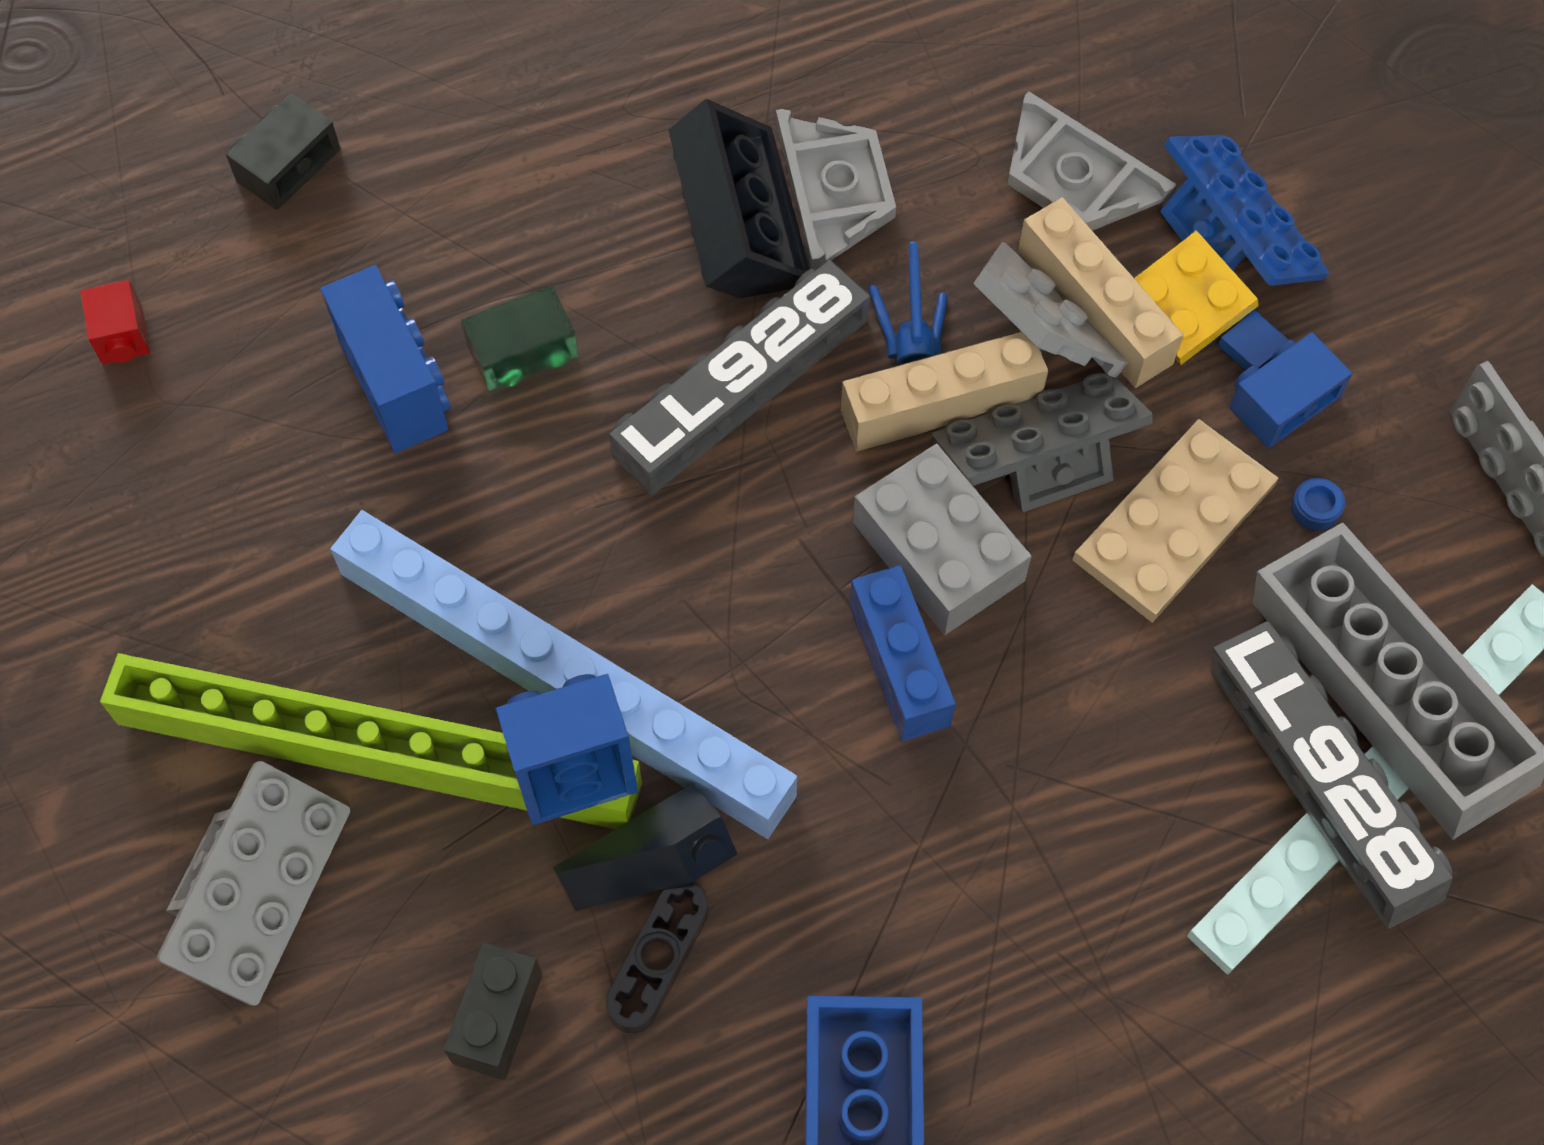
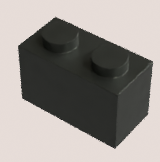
(283, 151)
(493, 1011)

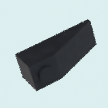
(649, 853)

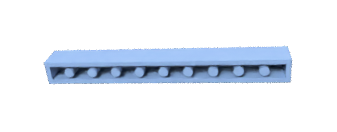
(544, 658)

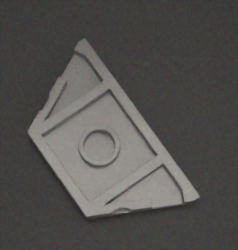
(1069, 161)
(835, 183)
(1042, 314)

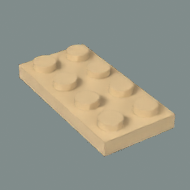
(1175, 520)

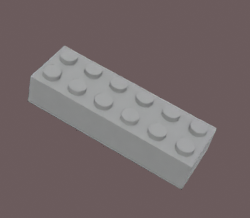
(1400, 680)

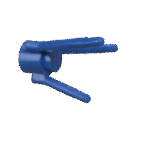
(915, 338)

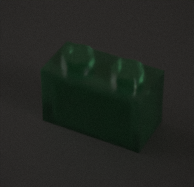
(520, 338)

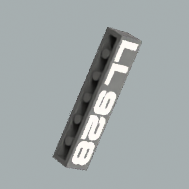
(738, 376)
(1331, 775)

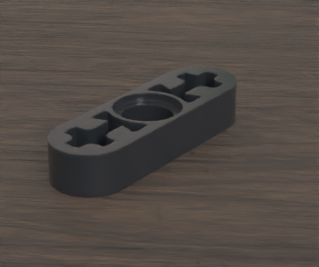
(652, 999)

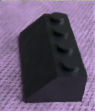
(737, 202)

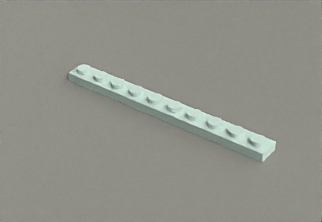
(1303, 853)

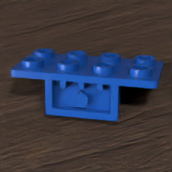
(1237, 212)

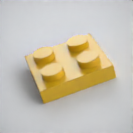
(1197, 293)

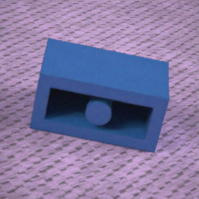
(1289, 389)

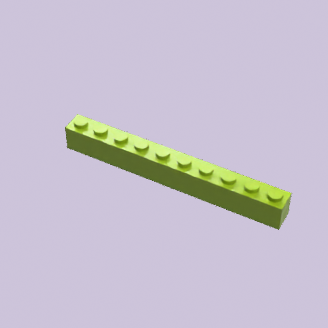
(327, 733)

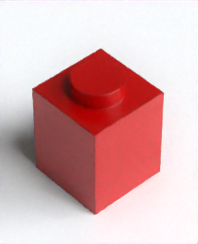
(115, 322)

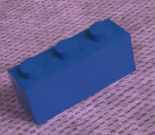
(901, 653)

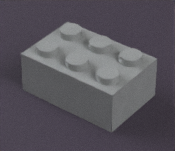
(943, 537)

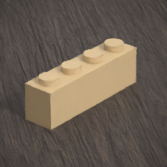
(1094, 279)
(941, 390)

